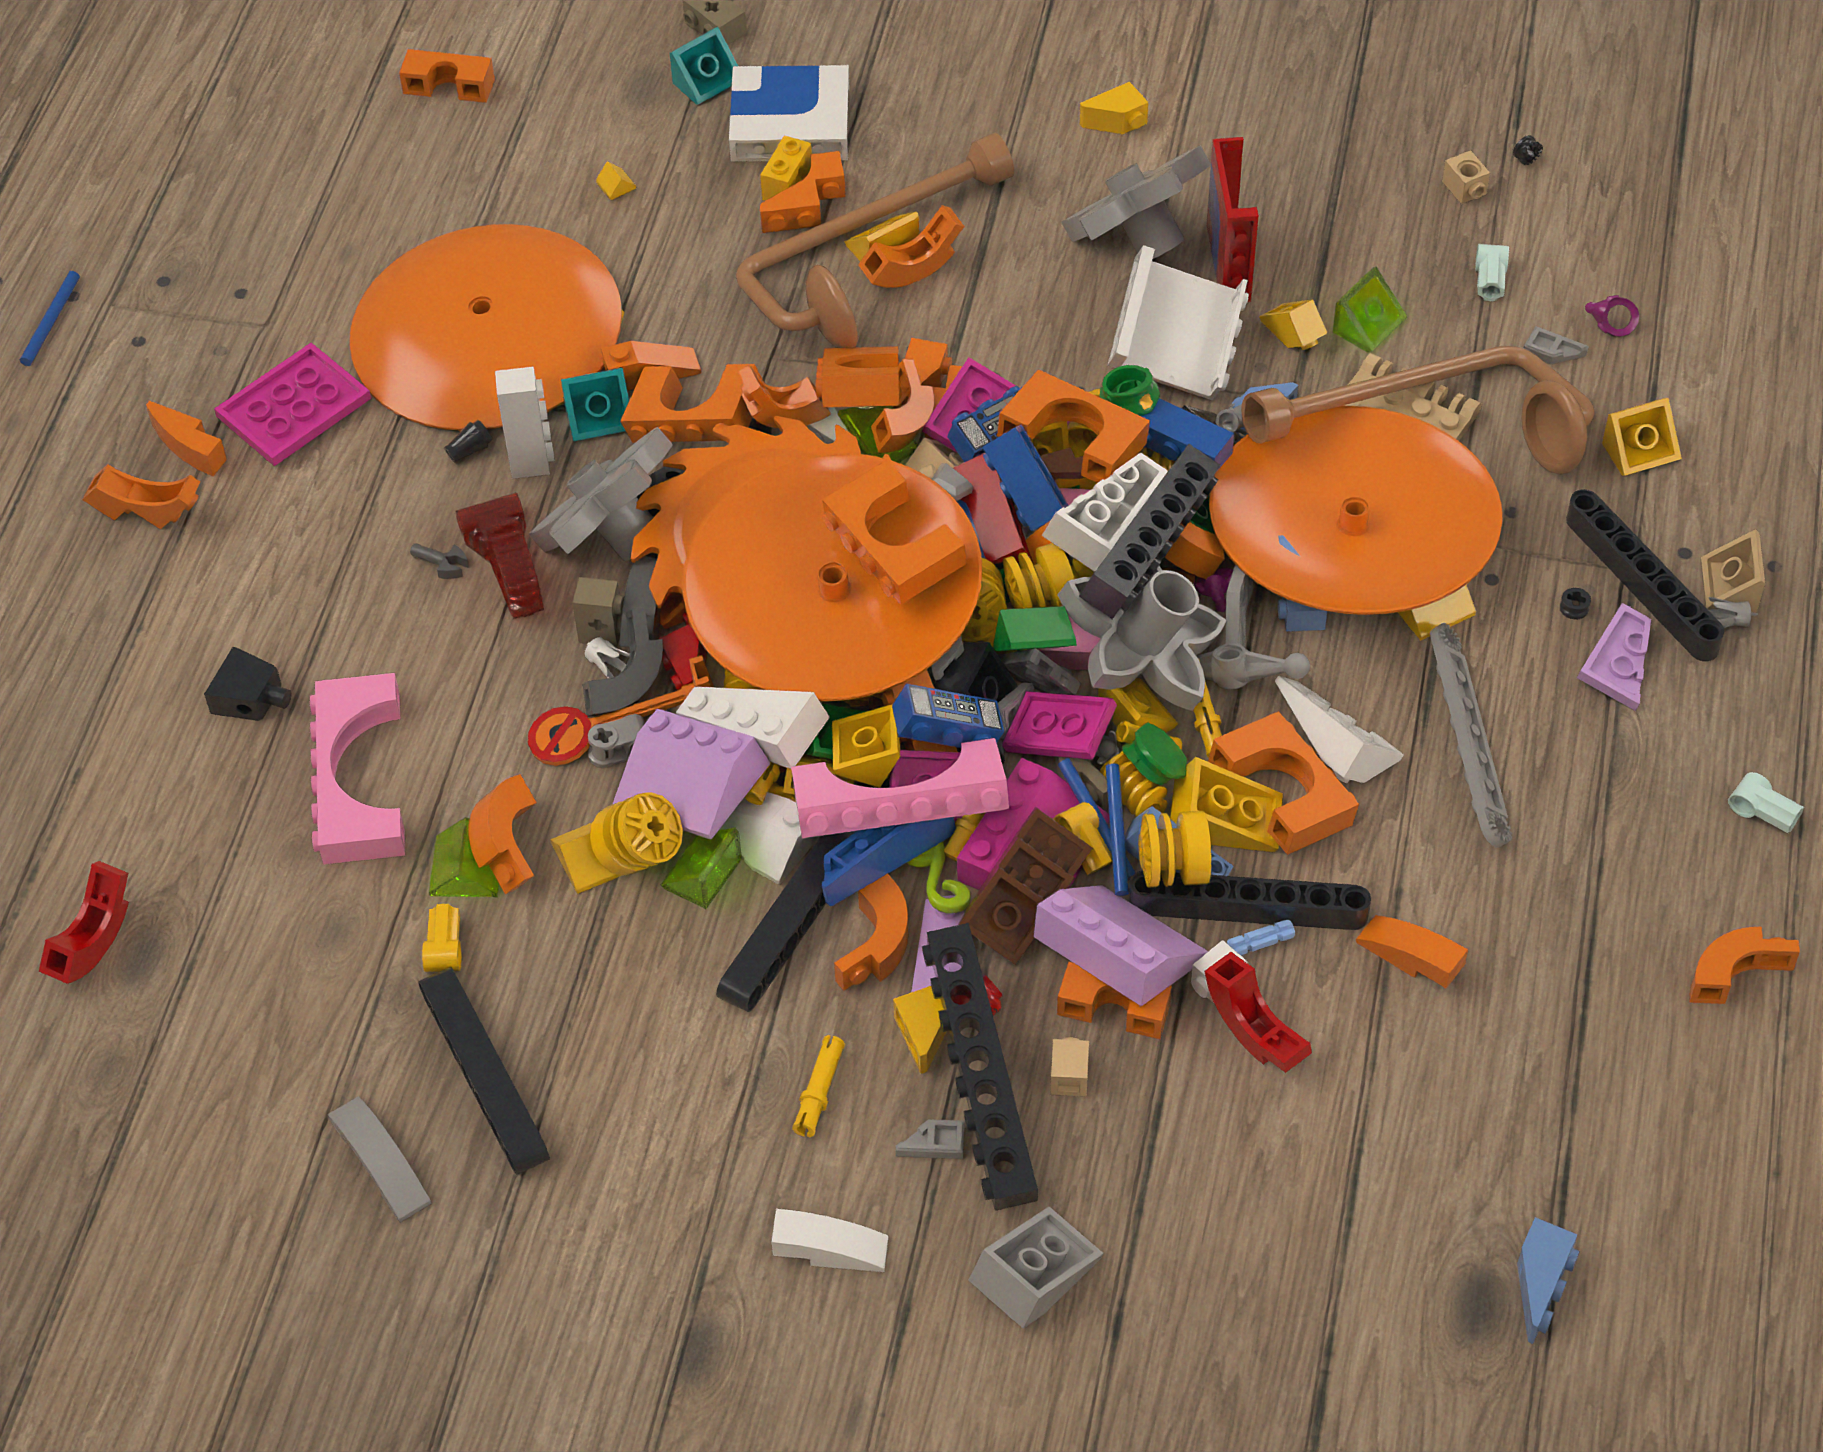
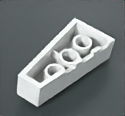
(524, 422)
(1101, 516)
(778, 720)

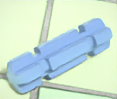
(1262, 937)

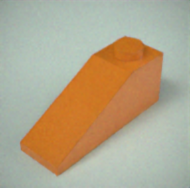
(636, 355)
(930, 361)

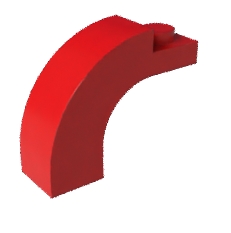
(93, 929)
(1249, 1018)

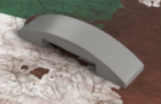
(380, 1158)

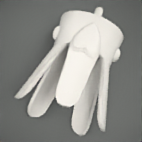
(603, 651)

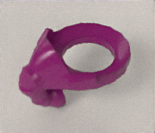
(1600, 313)
(1215, 587)

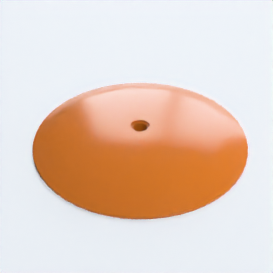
(478, 306)
(1369, 502)
(796, 609)

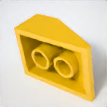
(1234, 806)

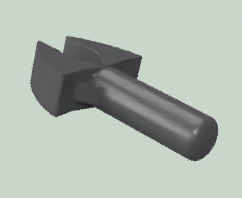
(444, 560)

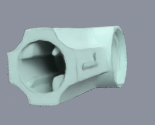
(1491, 268)
(1757, 798)

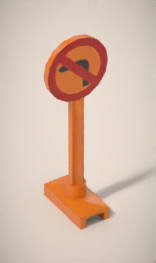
(563, 731)

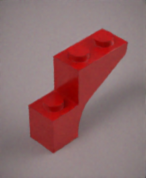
(678, 649)

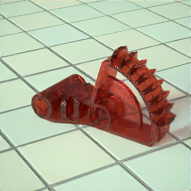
(498, 535)

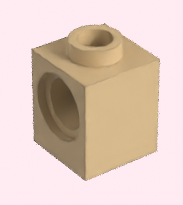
(1466, 177)
(1069, 1067)

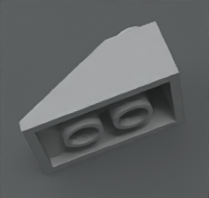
(1034, 1266)

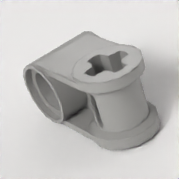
(616, 739)

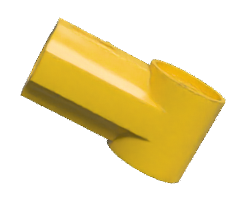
(1084, 823)
(443, 942)

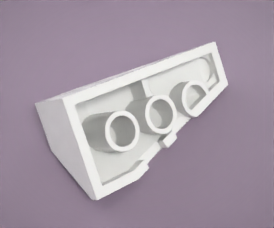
(1337, 740)
(770, 836)

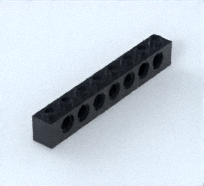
(1150, 531)
(957, 946)

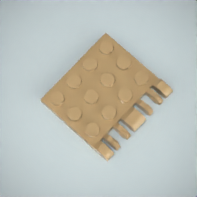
(1416, 401)

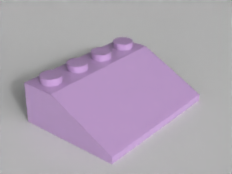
(693, 767)
(1115, 941)

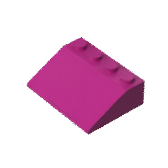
(1027, 788)

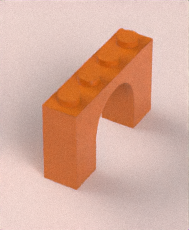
(858, 377)
(657, 395)
(1052, 400)
(900, 569)
(1276, 745)

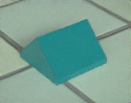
(703, 66)
(595, 403)

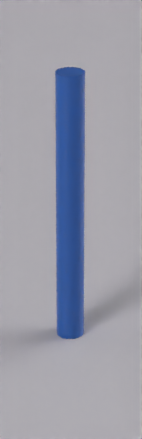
(49, 318)
(1083, 795)
(1117, 830)

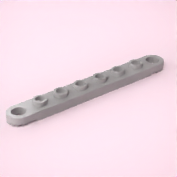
(1471, 736)

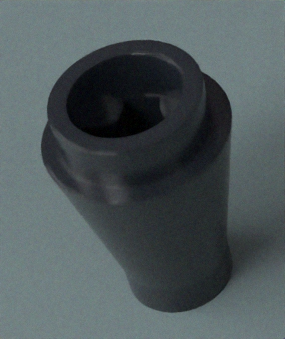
(470, 440)

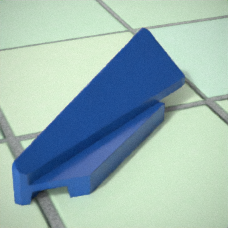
(876, 852)

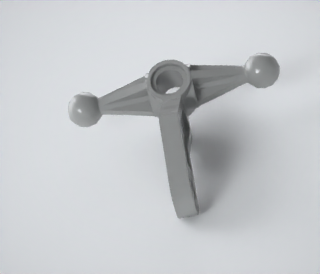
(1231, 663)

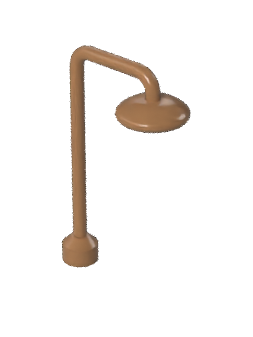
(828, 306)
(1552, 413)

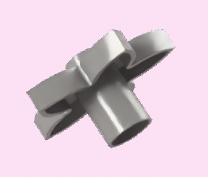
(1140, 205)
(605, 500)
(1152, 638)

